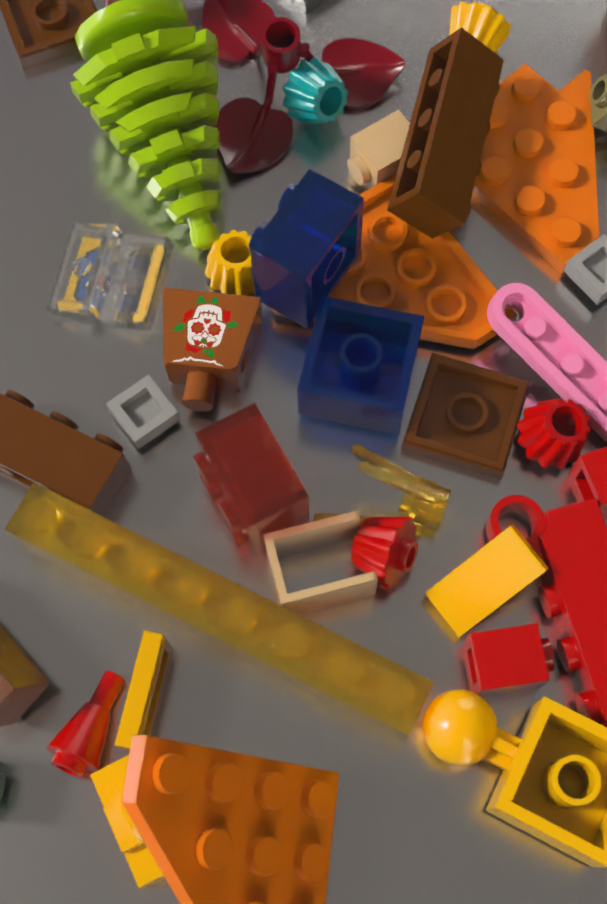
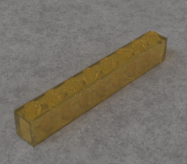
(221, 612)

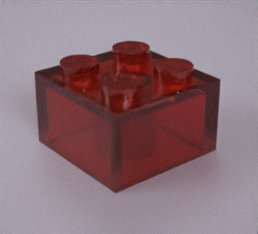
(251, 476)

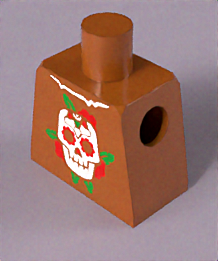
(208, 341)

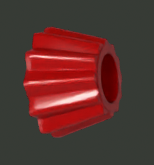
(554, 432)
(385, 547)

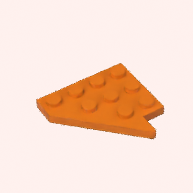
(542, 165)
(418, 276)
(232, 822)

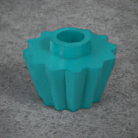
(314, 93)

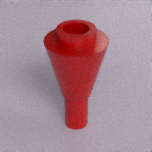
(82, 739)

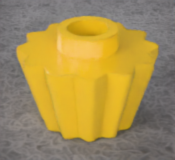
(481, 22)
(231, 264)

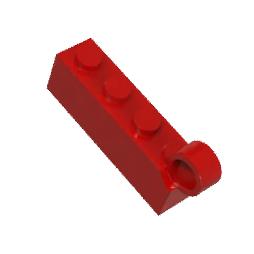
(573, 588)

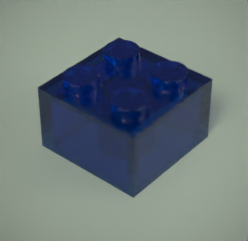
(306, 246)
(359, 364)

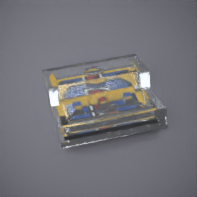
(111, 277)

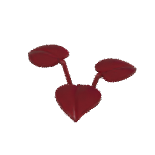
(253, 133)

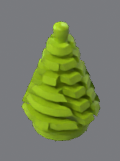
(155, 92)

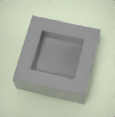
(589, 269)
(143, 411)

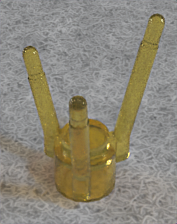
(421, 497)

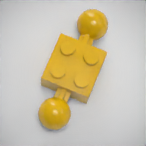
(550, 774)

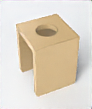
(309, 537)

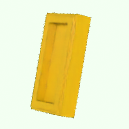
(486, 580)
(144, 689)

